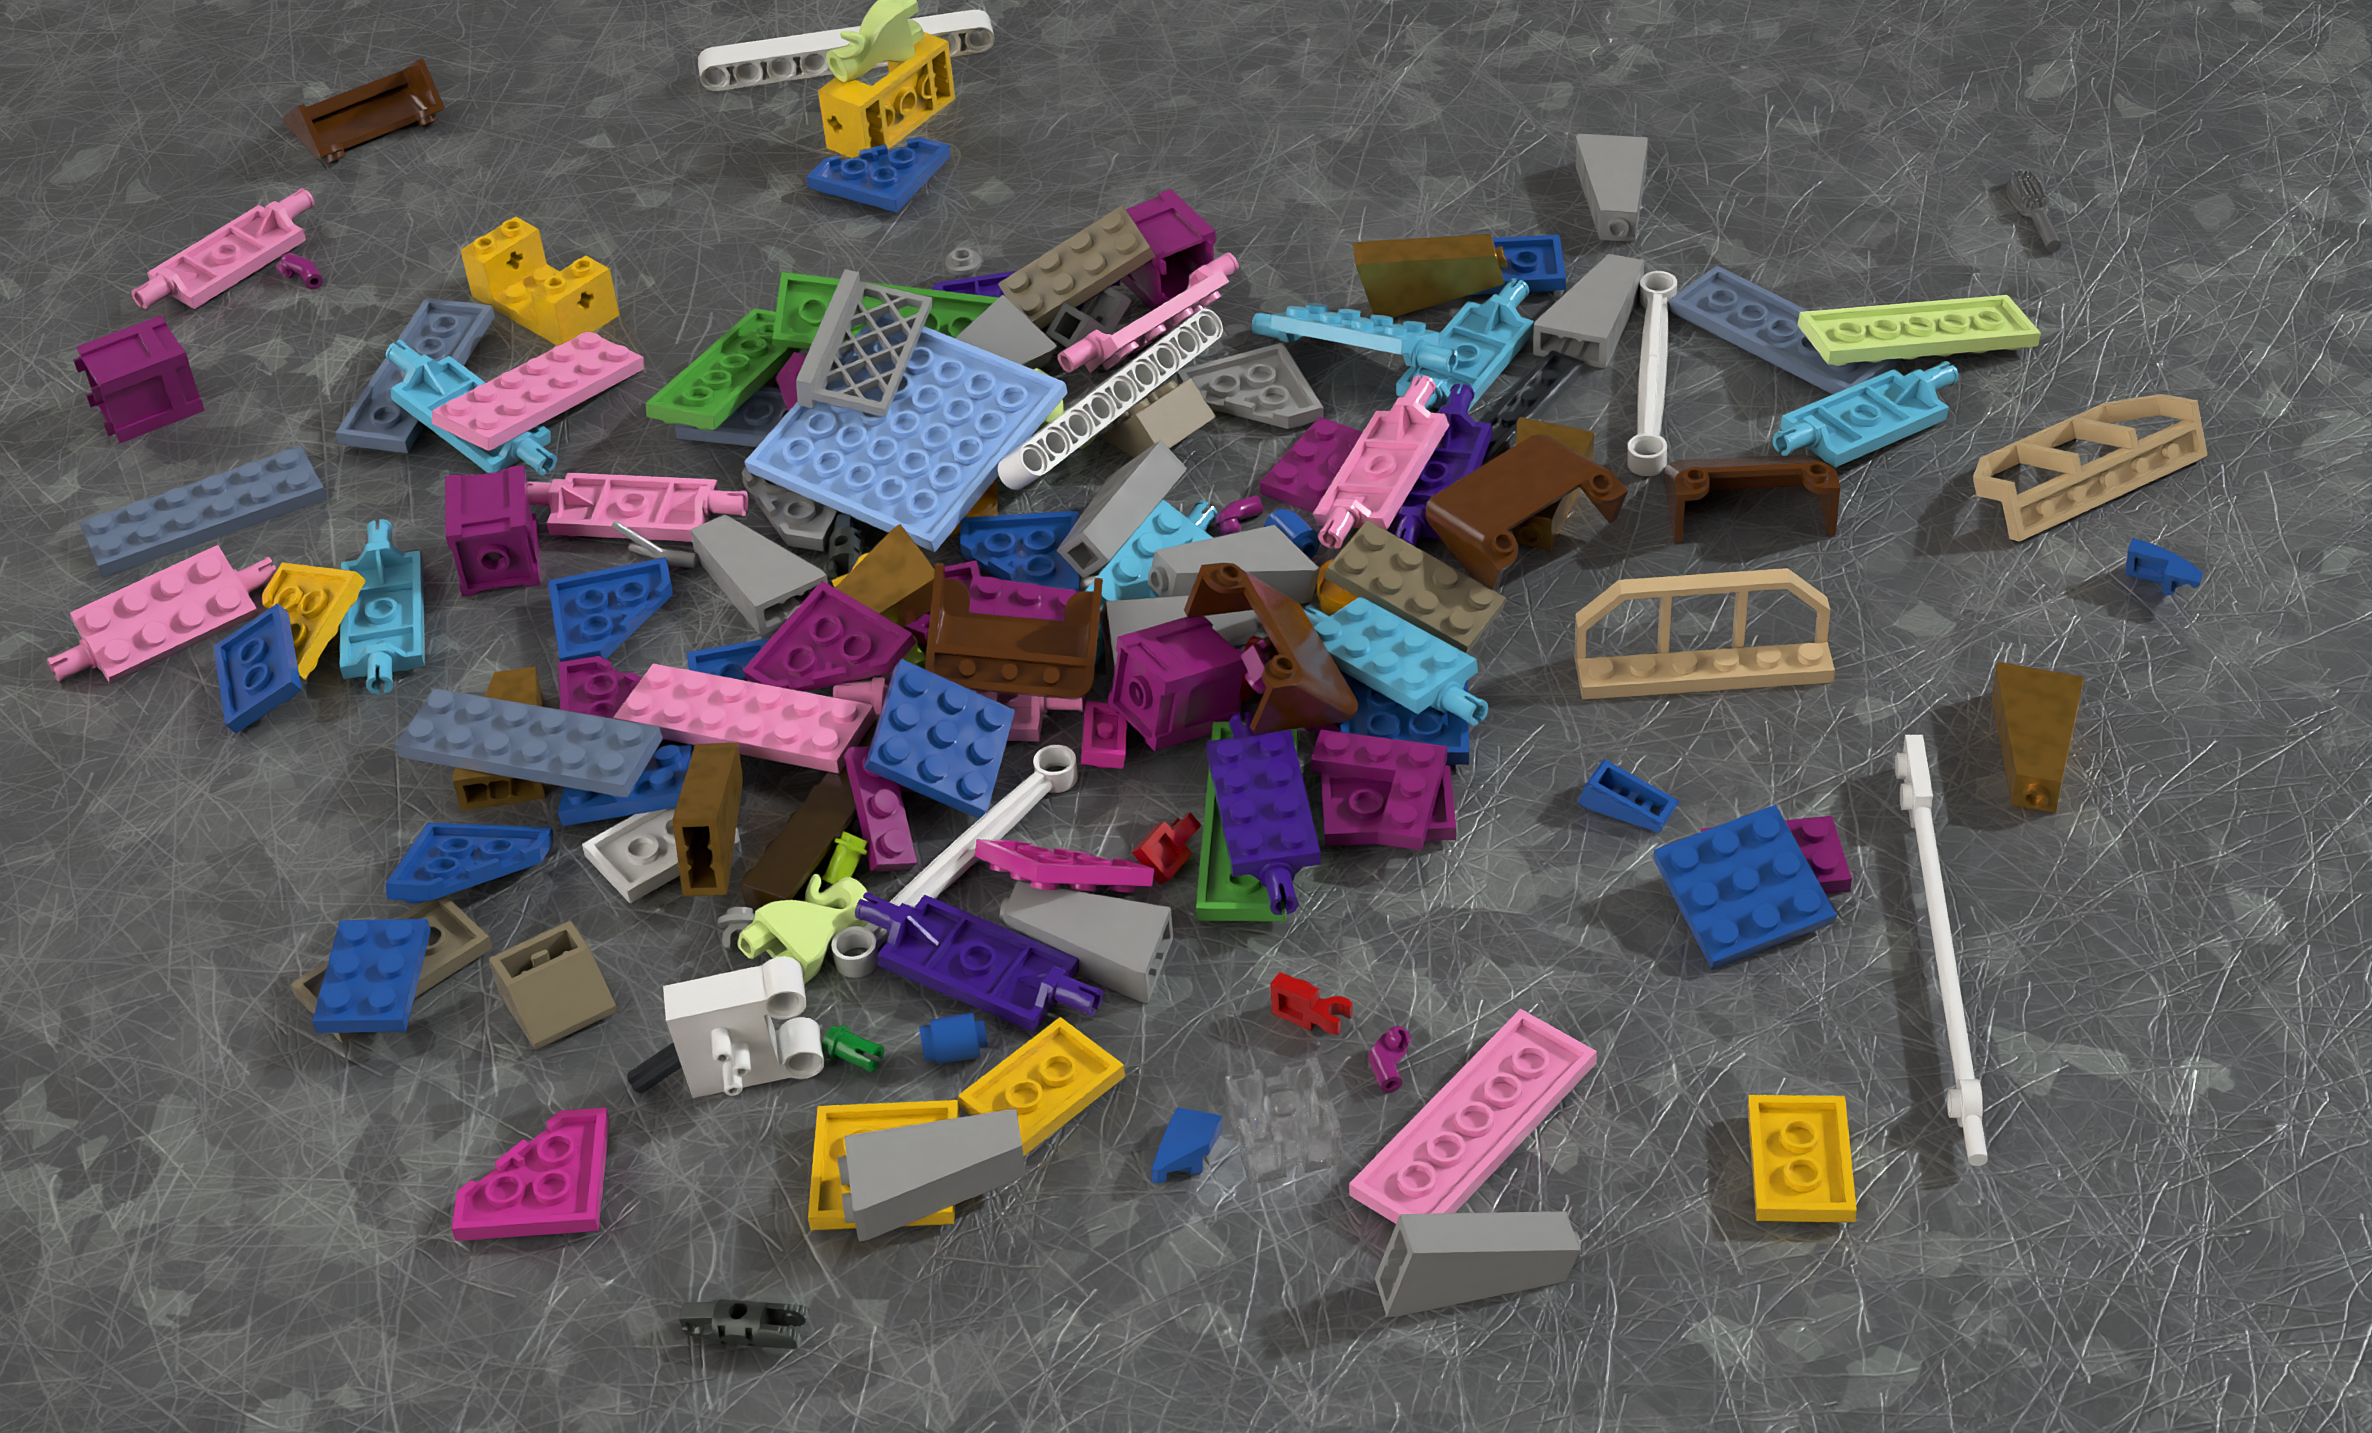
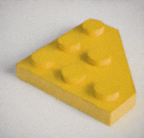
(315, 605)

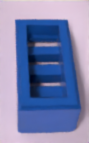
(1604, 796)

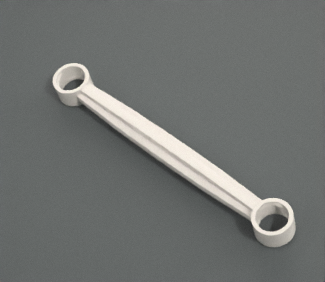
(1655, 296)
(960, 855)

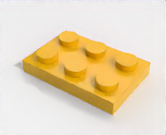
(1045, 1082)
(1801, 1158)

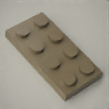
(1078, 268)
(1415, 586)
(451, 946)

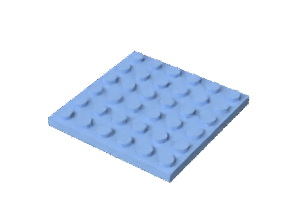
(930, 453)

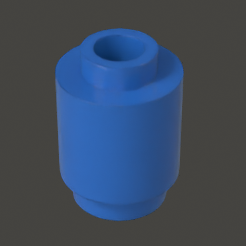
(1296, 530)
(953, 1039)

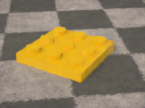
(838, 1121)

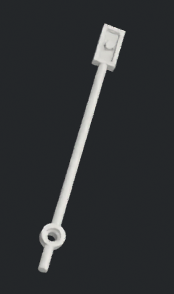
(1916, 797)

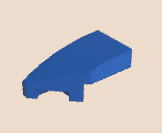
(2160, 566)
(1185, 1142)

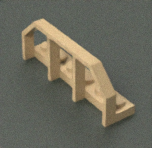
(2100, 479)
(1703, 669)

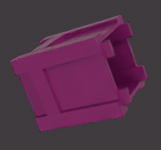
(1179, 242)
(139, 379)
(492, 530)
(1176, 681)

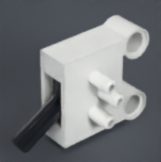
(727, 1031)

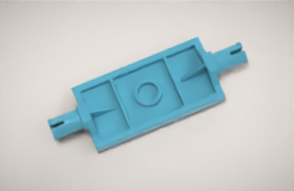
(1347, 327)
(1485, 342)
(434, 383)
(1867, 415)
(1129, 569)
(387, 620)
(1399, 659)

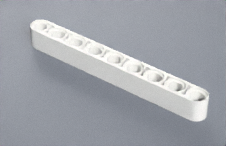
(797, 48)
(1109, 400)

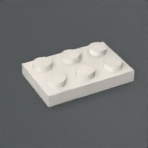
(637, 853)

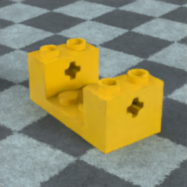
(883, 114)
(512, 275)

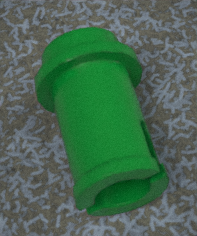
(843, 1044)

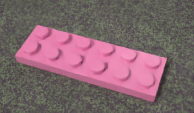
(537, 390)
(760, 717)
(1474, 1121)

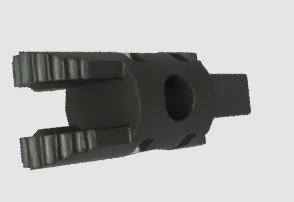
(845, 547)
(744, 1322)

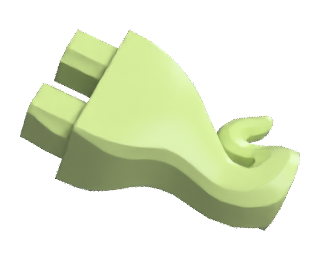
(882, 37)
(804, 928)

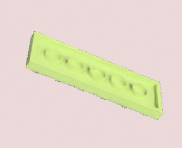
(1918, 329)

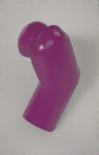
(307, 269)
(1235, 511)
(1386, 1055)

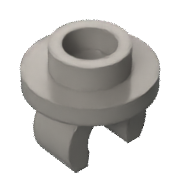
(963, 263)
(734, 923)

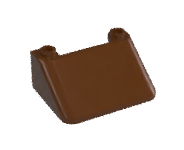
(366, 112)
(1694, 478)
(1487, 503)
(1012, 651)
(1303, 679)

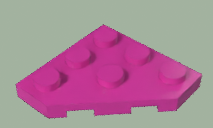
(1063, 866)
(540, 1184)

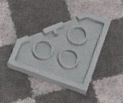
(1257, 386)
(795, 517)

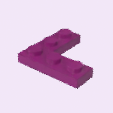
(1411, 766)
(880, 815)

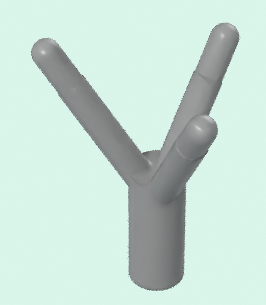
(647, 548)

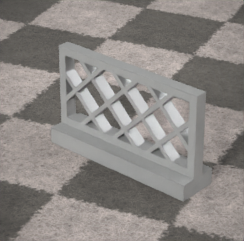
(831, 338)

